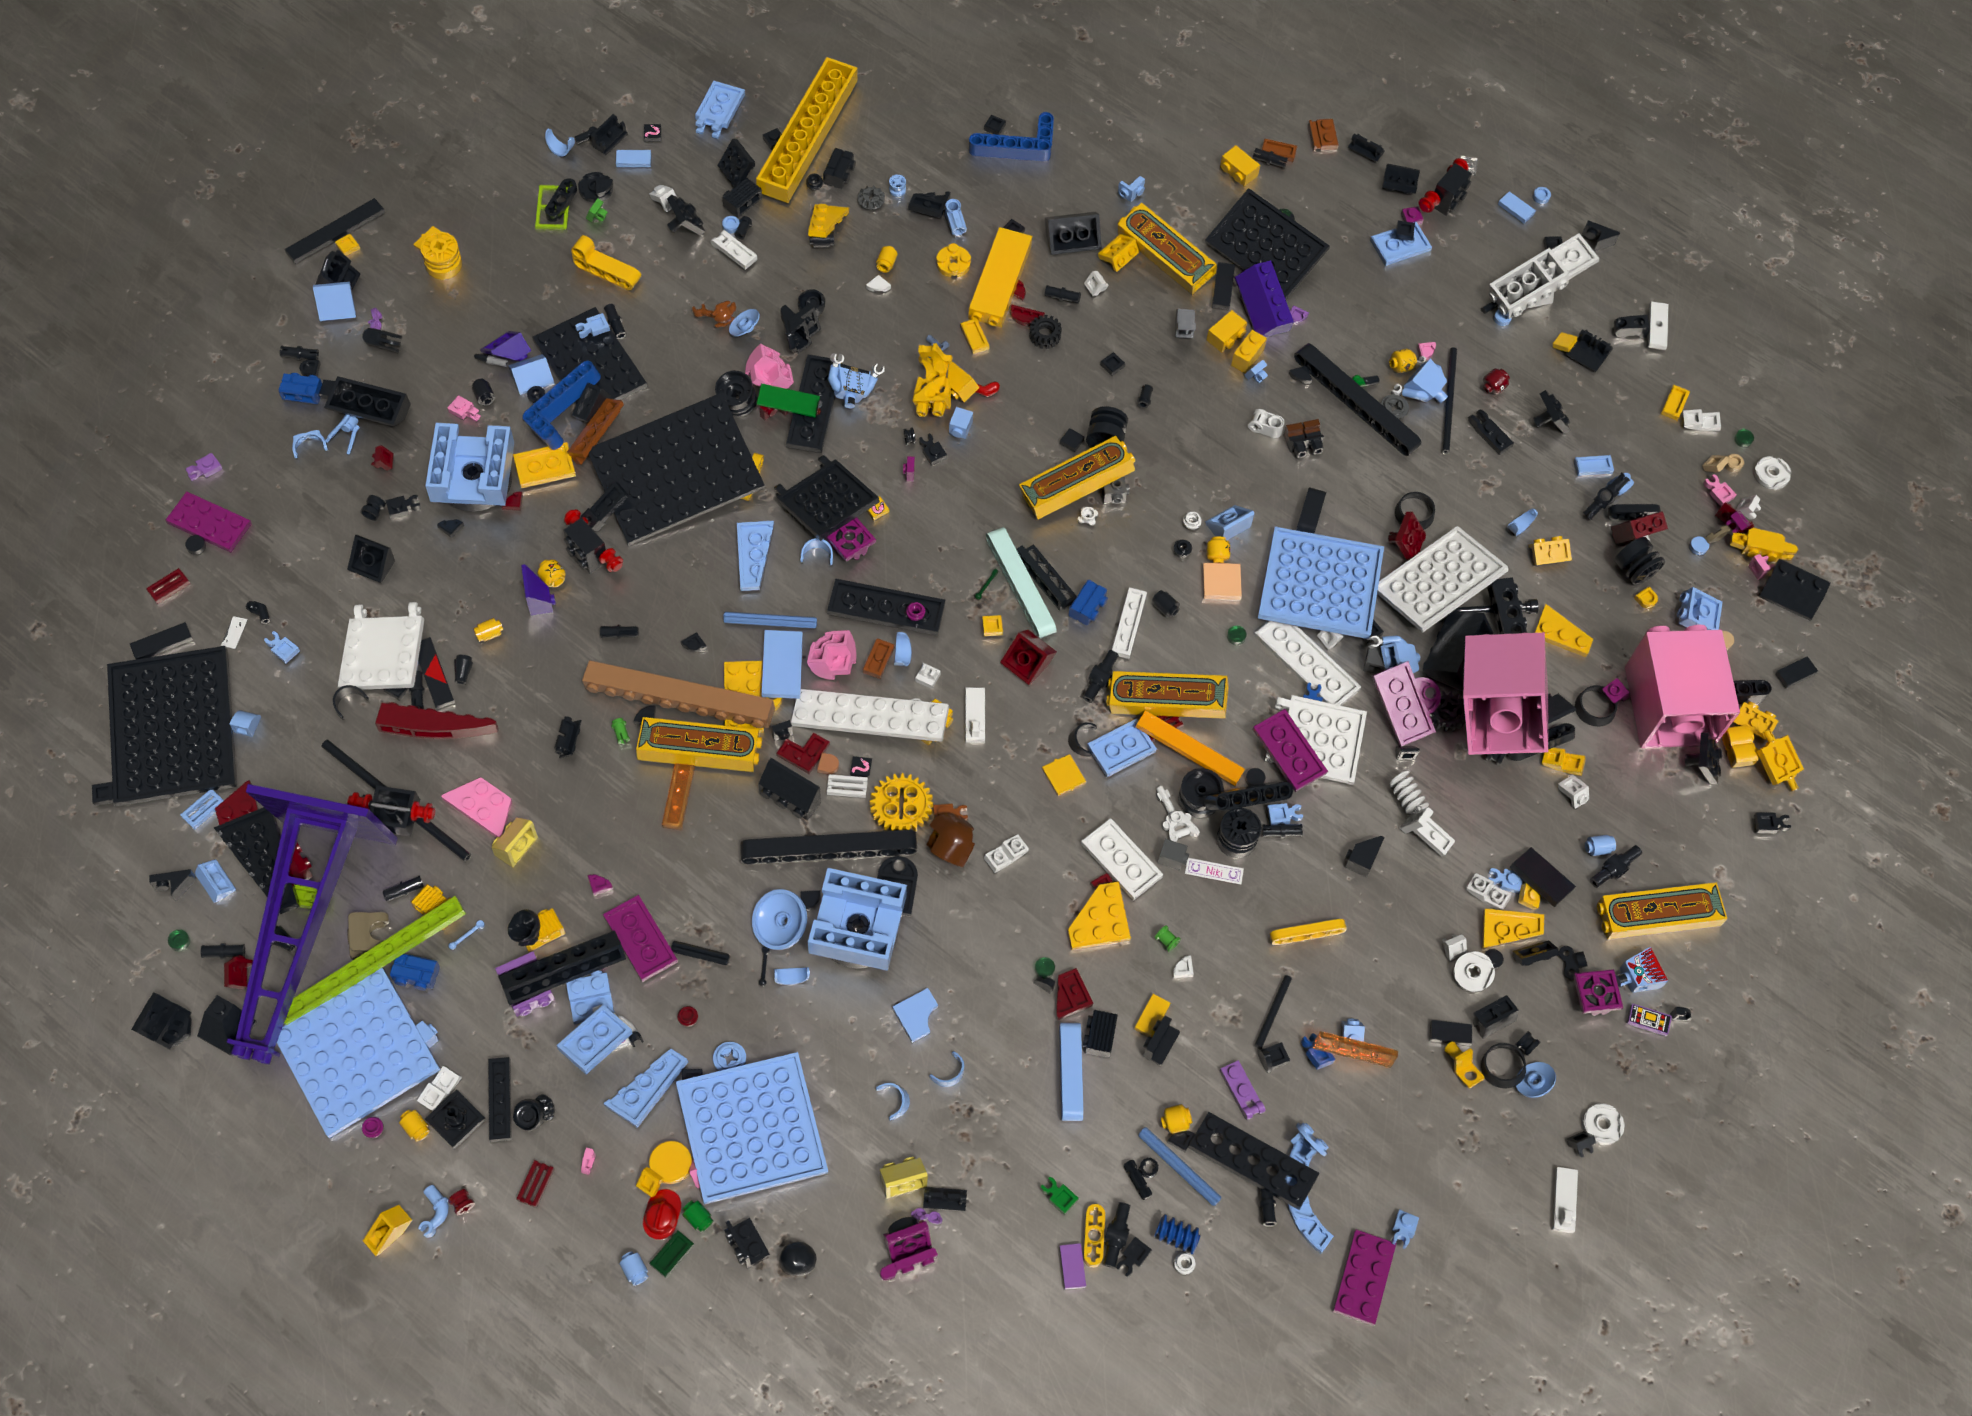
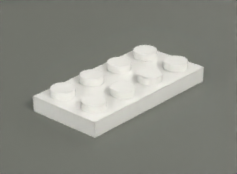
(1122, 859)

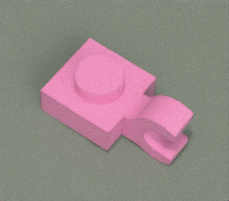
(461, 408)

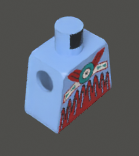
(1642, 972)

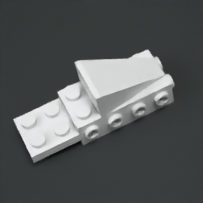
(1541, 276)

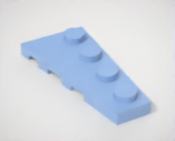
(753, 550)
(646, 1090)

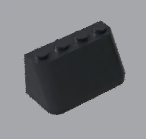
(1448, 652)

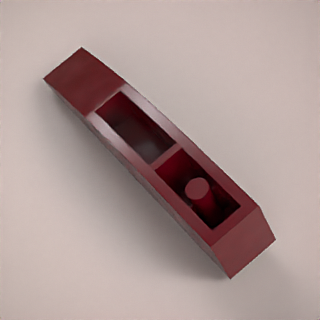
(430, 723)

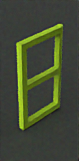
(540, 206)

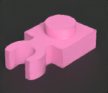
(1720, 492)

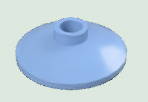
(744, 322)
(1537, 1073)

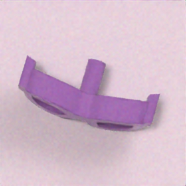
(375, 323)
(933, 1217)

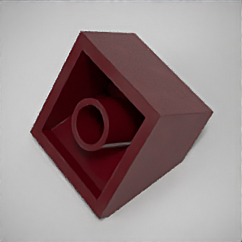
(1028, 656)

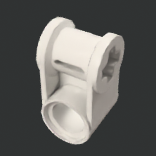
(1266, 423)

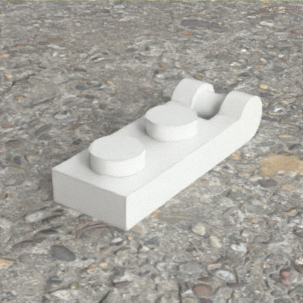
(734, 249)

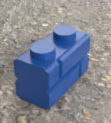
(300, 388)
(1088, 602)
(415, 971)

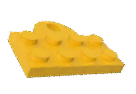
(747, 679)

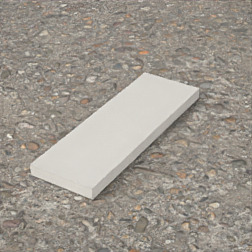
(1308, 661)

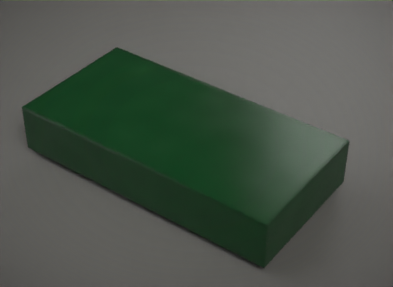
(671, 1254)

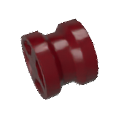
(461, 1202)

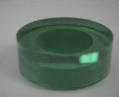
(1744, 438)
(1236, 635)
(179, 940)
(1045, 967)

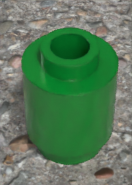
(697, 1216)

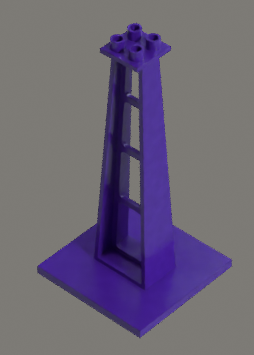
(295, 812)

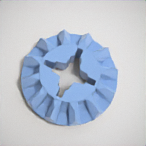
(725, 1050)

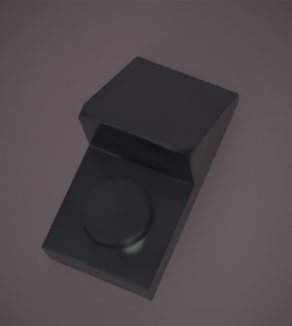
(1603, 235)
(178, 882)

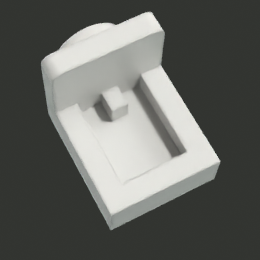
(661, 194)

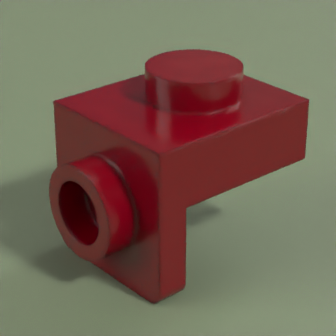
(236, 972)

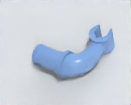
(440, 1205)

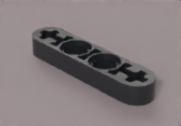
(1561, 734)

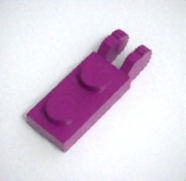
(907, 1265)

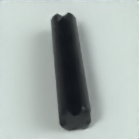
(700, 953)

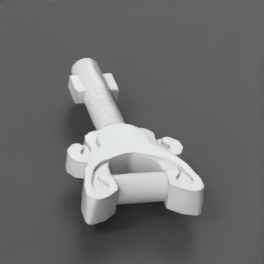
(1175, 818)

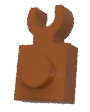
(948, 808)

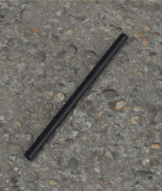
(1449, 400)

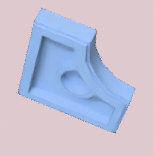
(914, 1014)

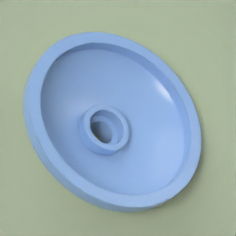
(770, 917)

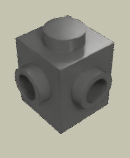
(1115, 491)

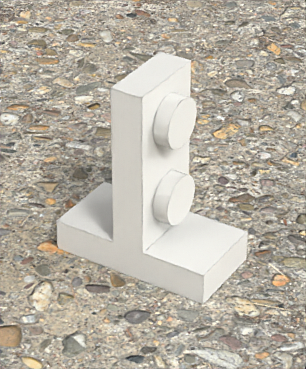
(1428, 831)

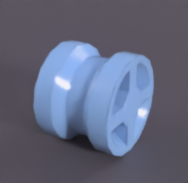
(896, 181)

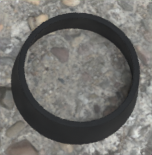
(1418, 495)
(1588, 718)
(1498, 1082)

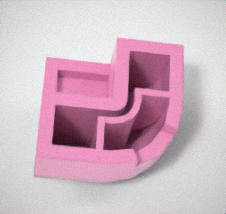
(768, 368)
(832, 654)

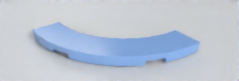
(1304, 1219)

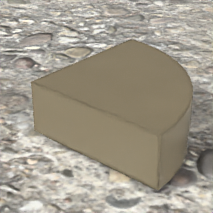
(1718, 535)

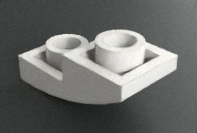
(1006, 854)
(1488, 893)

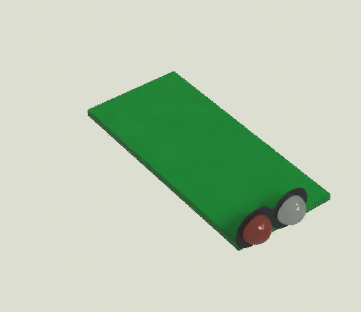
(789, 400)

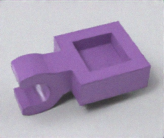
(205, 466)

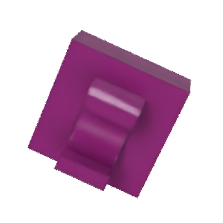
(1740, 521)

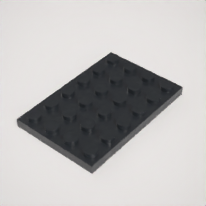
(1261, 233)
(567, 351)

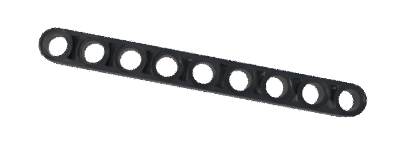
(1358, 399)
(828, 847)

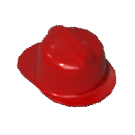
(662, 1214)

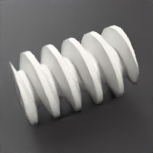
(1407, 794)

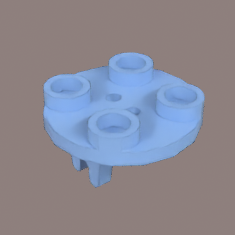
(1306, 1132)

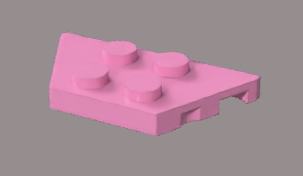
(481, 804)

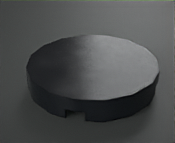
(587, 187)

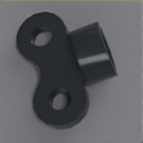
(1573, 961)

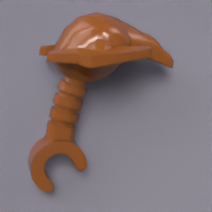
(721, 314)

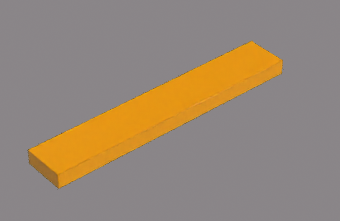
(1190, 747)

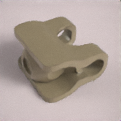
(359, 930)

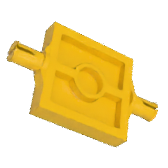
(1780, 760)

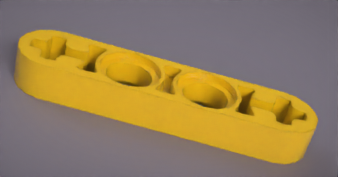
(1308, 931)

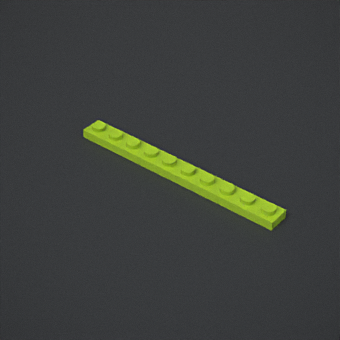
(375, 958)

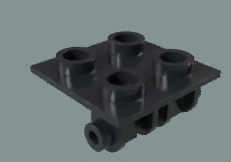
(1589, 350)

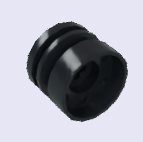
(737, 384)
(1105, 424)
(1639, 560)
(1238, 833)

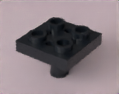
(739, 165)
(685, 216)
(1553, 412)
(1707, 759)
(450, 1114)

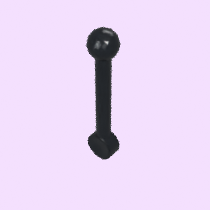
(762, 982)

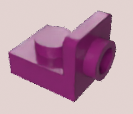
(1616, 691)

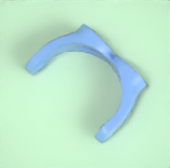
(299, 438)

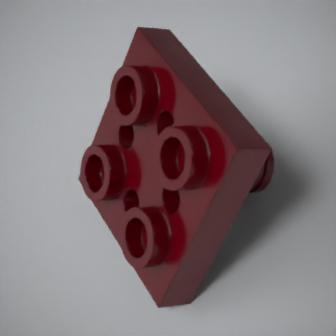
(1409, 537)

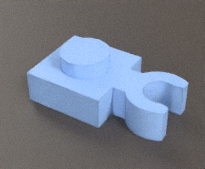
(595, 325)
(283, 649)
(1282, 814)
(1508, 879)
(1405, 1226)

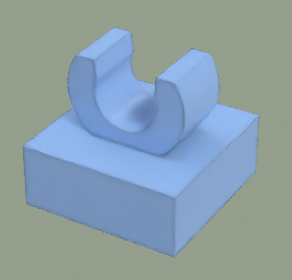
(1257, 372)

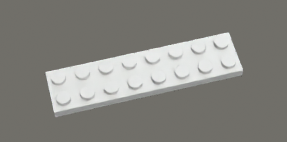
(870, 715)

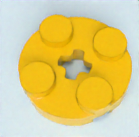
(957, 253)

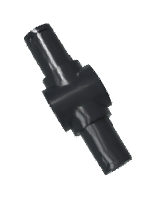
(1613, 488)
(1100, 676)
(1616, 866)
(1116, 1235)

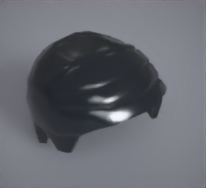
(815, 298)
(797, 1259)

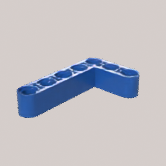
(1015, 146)
(558, 400)

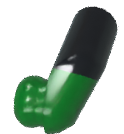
(1366, 381)

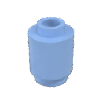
(1600, 845)
(634, 1268)

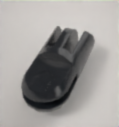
(379, 337)

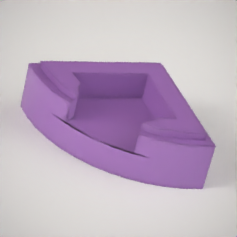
(1298, 314)

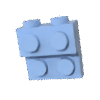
(1699, 609)
(588, 993)

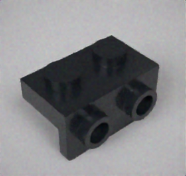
(1401, 178)
(1162, 1041)

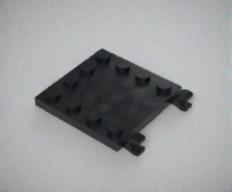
(827, 498)

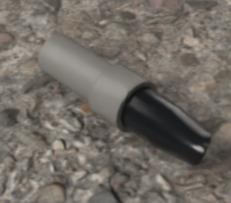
(491, 360)

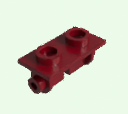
(1724, 515)

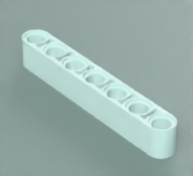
(1021, 583)

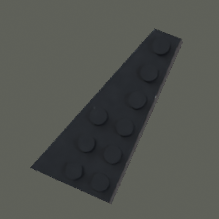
(255, 844)

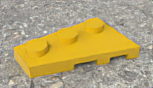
(825, 218)
(1562, 632)
(1509, 926)

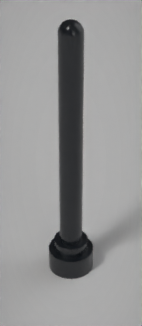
(1528, 606)

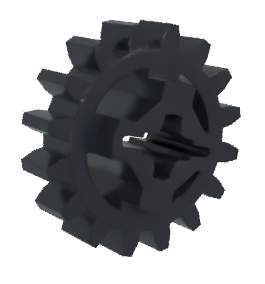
(1447, 712)

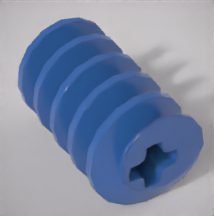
(1178, 1233)

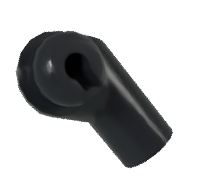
(585, 136)
(259, 609)

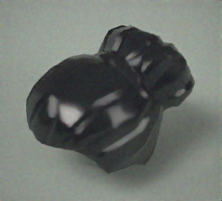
(524, 927)
(533, 1112)

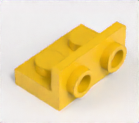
(1119, 251)
(1550, 552)
(1755, 719)

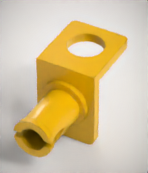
(1463, 1064)

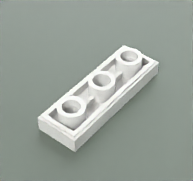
(1658, 325)

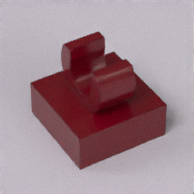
(382, 458)

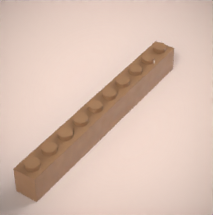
(678, 694)

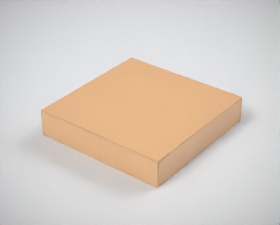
(1222, 581)

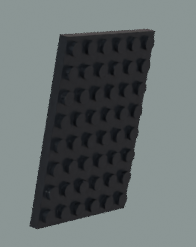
(677, 468)
(170, 726)

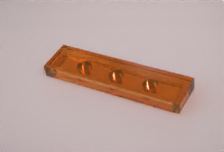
(678, 796)
(1355, 1049)

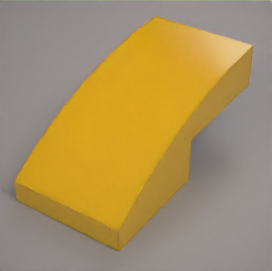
(1564, 762)

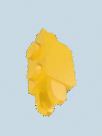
(1763, 543)

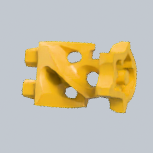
(936, 368)

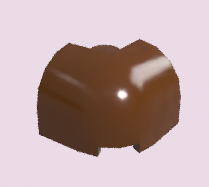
(951, 838)

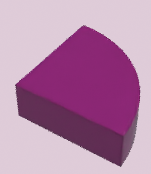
(599, 884)

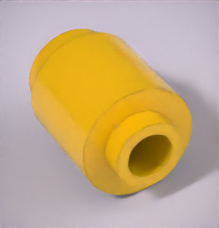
(886, 259)
(488, 630)
(414, 1125)

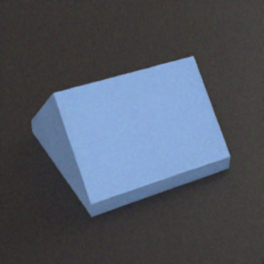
(531, 373)
(1231, 522)

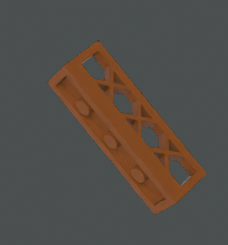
(595, 430)

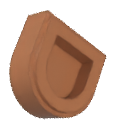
(828, 764)

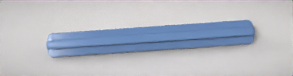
(770, 620)
(1179, 1166)

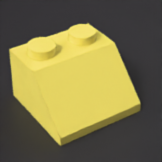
(515, 841)
(903, 1177)

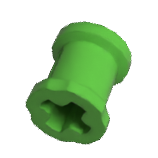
(1167, 938)

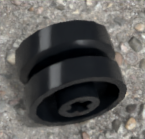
(1194, 789)

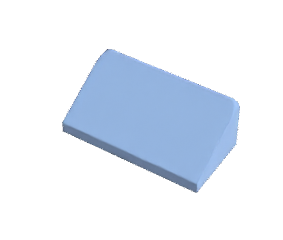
(214, 880)

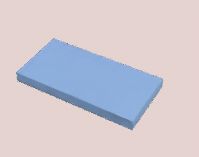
(782, 664)

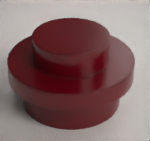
(687, 1016)

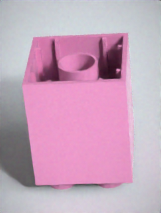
(1681, 687)
(1506, 693)

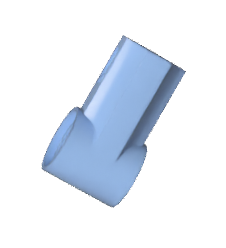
(955, 217)

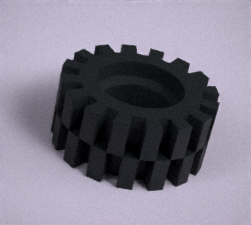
(1045, 323)

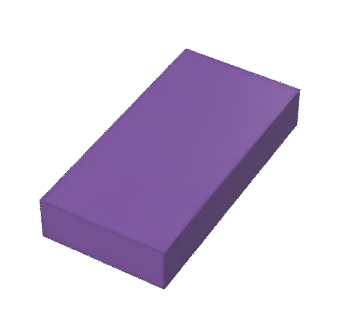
(1072, 1266)

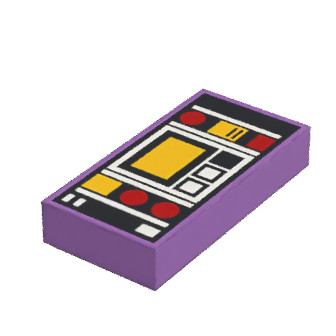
(1649, 1020)

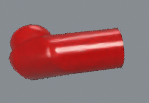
(988, 389)

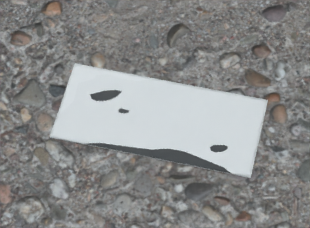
(234, 632)

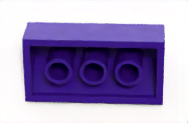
(1264, 300)

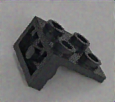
(748, 1243)

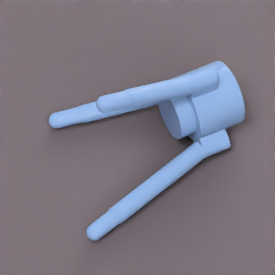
(347, 424)

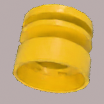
(441, 255)

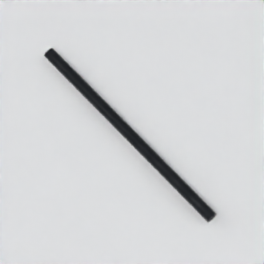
(373, 781)

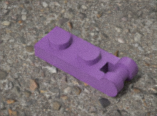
(1242, 1089)

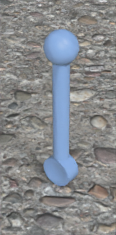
(479, 925)

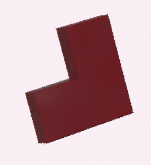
(803, 757)

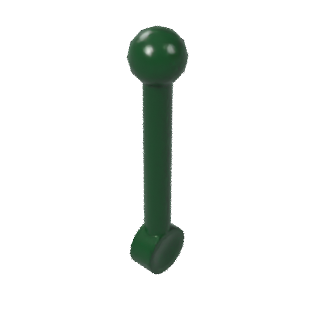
(978, 596)

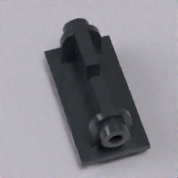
(1368, 149)
(565, 744)
(945, 1199)

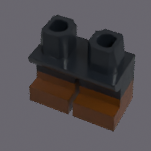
(1303, 437)

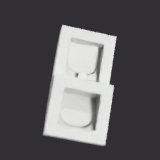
(1701, 421)
(439, 1089)

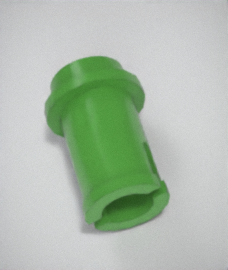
(620, 730)

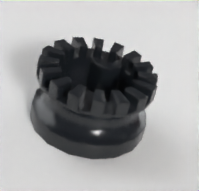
(910, 436)
(1154, 1170)

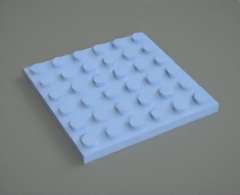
(1321, 582)
(356, 1052)
(751, 1128)

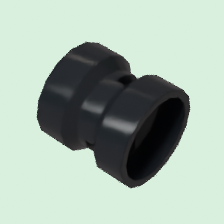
(373, 507)

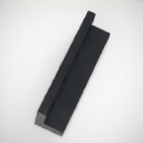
(1044, 580)

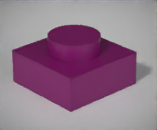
(1412, 215)
(908, 468)

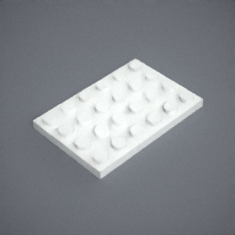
(1440, 578)

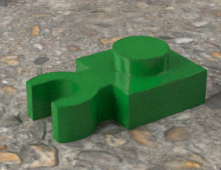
(1061, 1197)

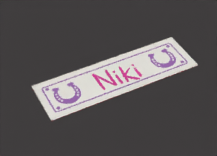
(1214, 871)

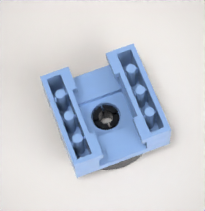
(468, 469)
(861, 901)

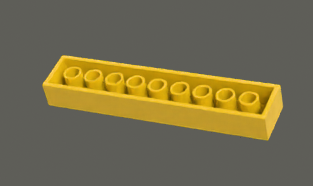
(807, 130)

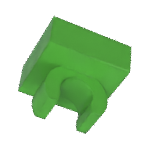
(596, 211)

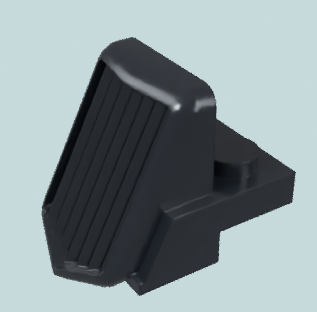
(337, 269)
(800, 326)
(163, 1022)

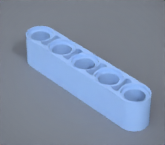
(1071, 1072)

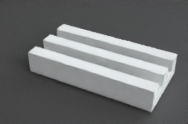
(850, 780)

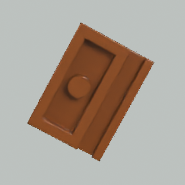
(1323, 134)

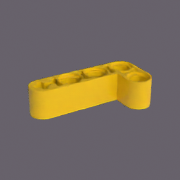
(602, 265)

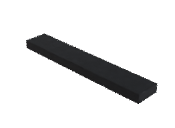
(334, 231)

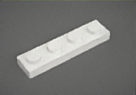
(1129, 622)

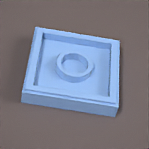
(334, 301)

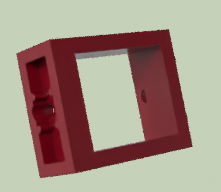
(1639, 527)

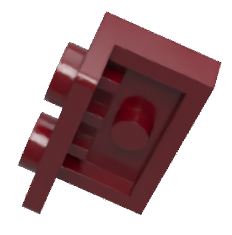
(300, 867)

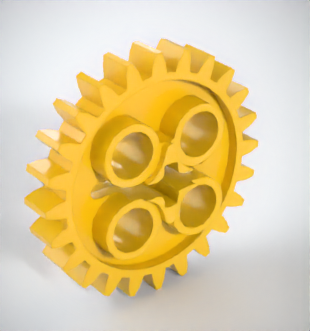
(919, 804)

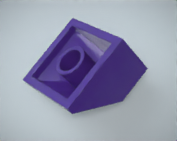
(509, 346)
(537, 593)

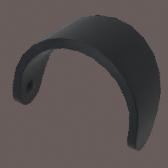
(344, 691)
(1073, 742)

